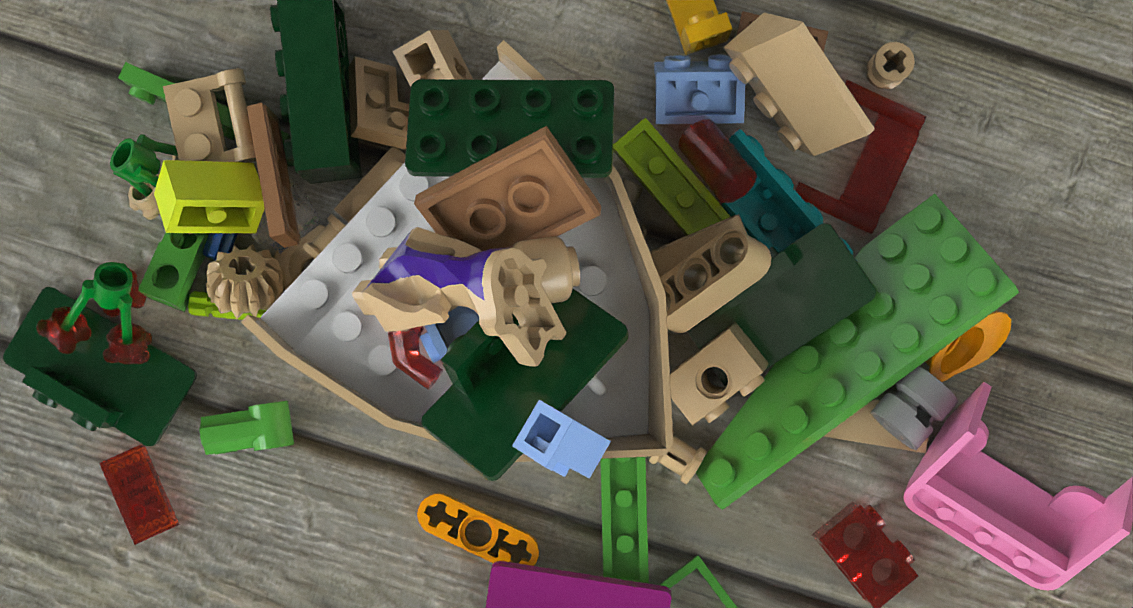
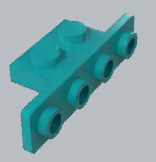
(772, 207)

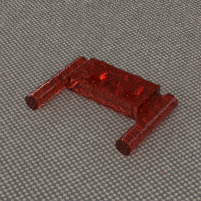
(876, 166)

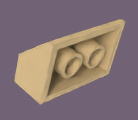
(796, 85)

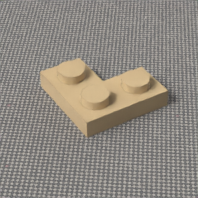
(375, 105)

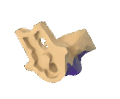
(439, 273)

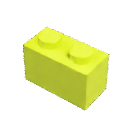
(209, 197)

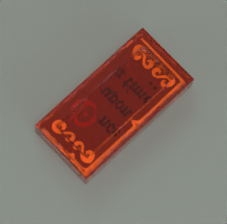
(139, 494)

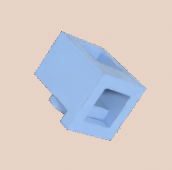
(560, 442)

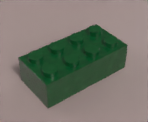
(317, 89)

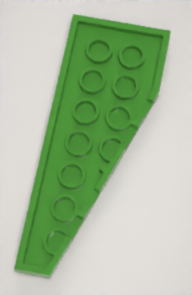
(929, 292)

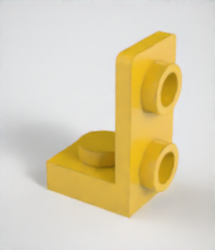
(699, 24)

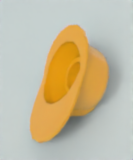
(971, 347)

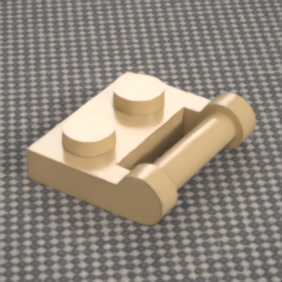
(198, 122)

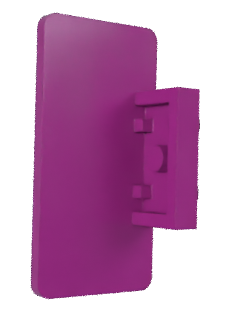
(540, 587)

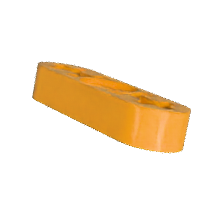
(452, 509)

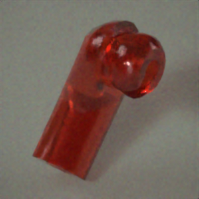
(407, 357)

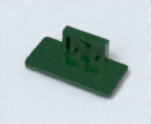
(468, 120)
(798, 298)
(99, 393)
(496, 394)

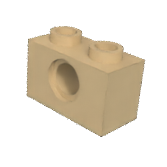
(735, 356)

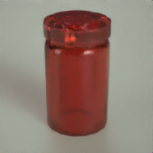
(717, 161)

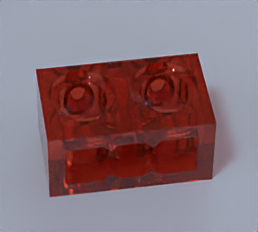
(858, 560)

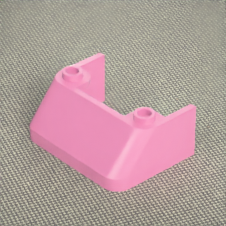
(1007, 516)

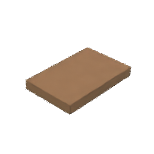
(511, 196)

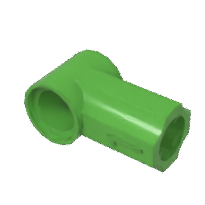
(257, 428)

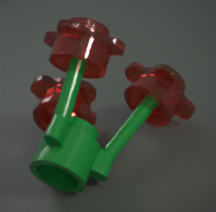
(116, 292)

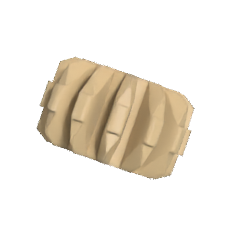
(244, 281)

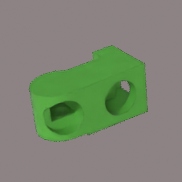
(174, 269)

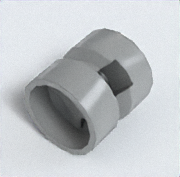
(913, 408)

